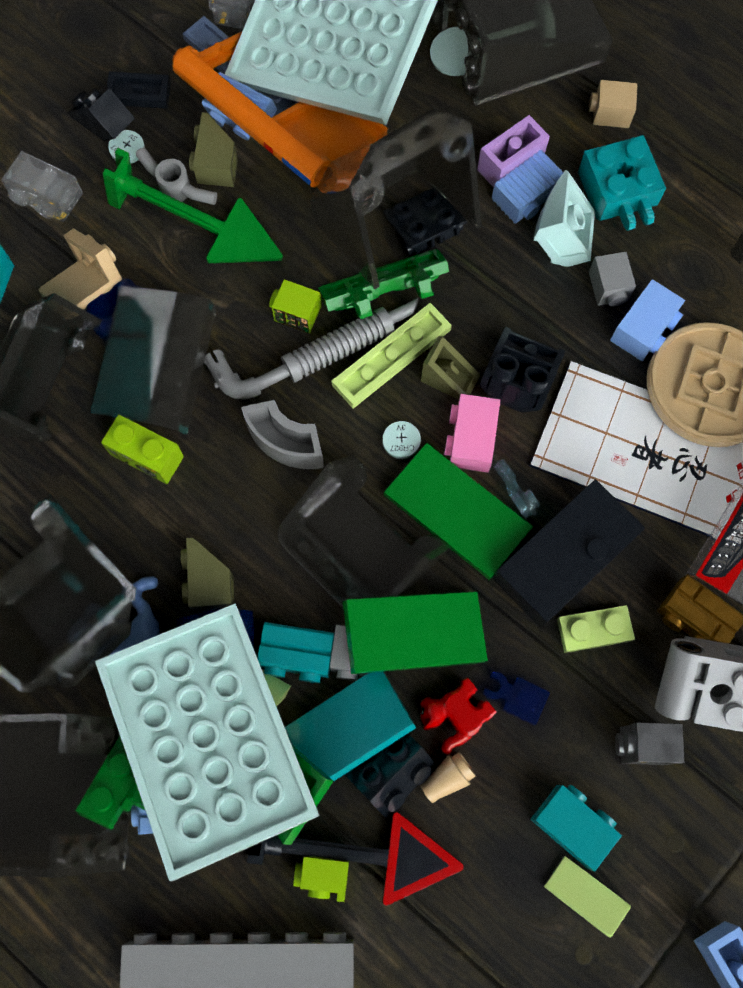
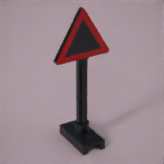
(409, 861)

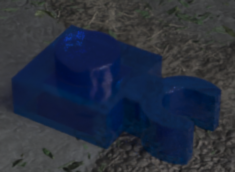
(522, 699)

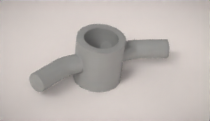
(174, 170)

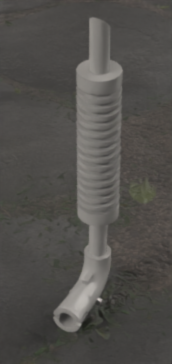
(310, 357)

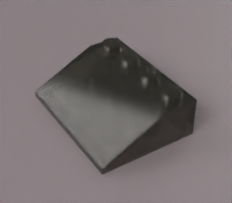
(154, 358)

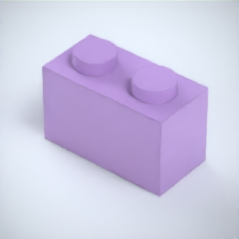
(511, 149)

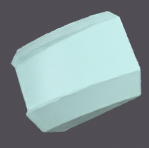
(566, 224)

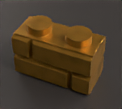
(699, 612)

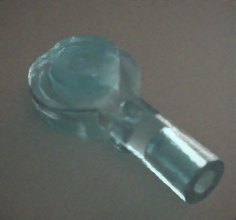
(524, 501)

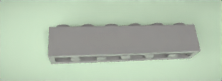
(238, 963)

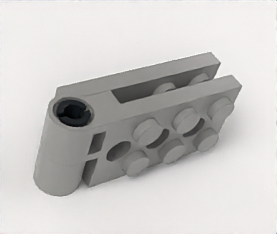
(703, 683)

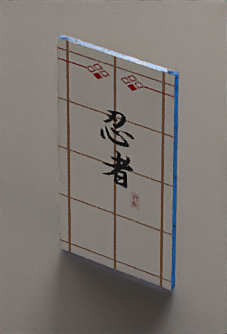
(615, 436)

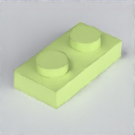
(595, 629)

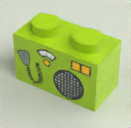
(142, 449)

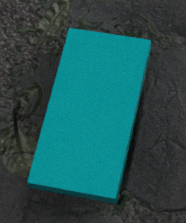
(351, 725)

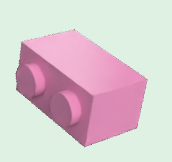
(474, 432)

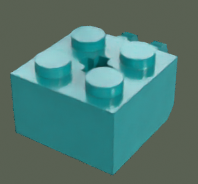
(622, 181)

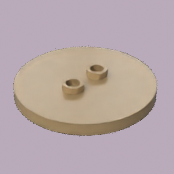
(699, 383)

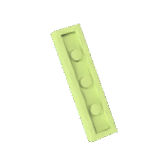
(391, 355)

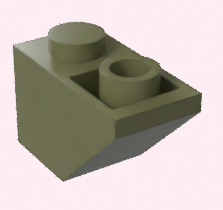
(214, 155)
(209, 580)

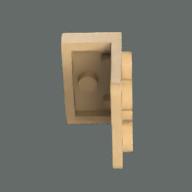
(89, 276)

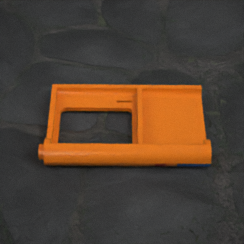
(299, 137)

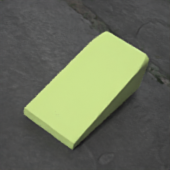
(587, 897)

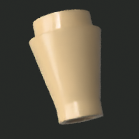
(449, 777)

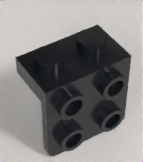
(392, 774)

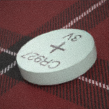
(127, 141)
(401, 440)

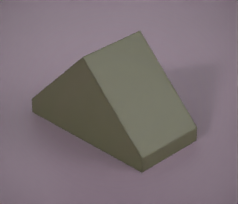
(448, 370)

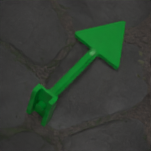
(239, 237)

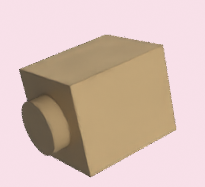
(613, 103)

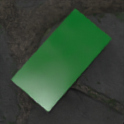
(458, 511)
(414, 632)

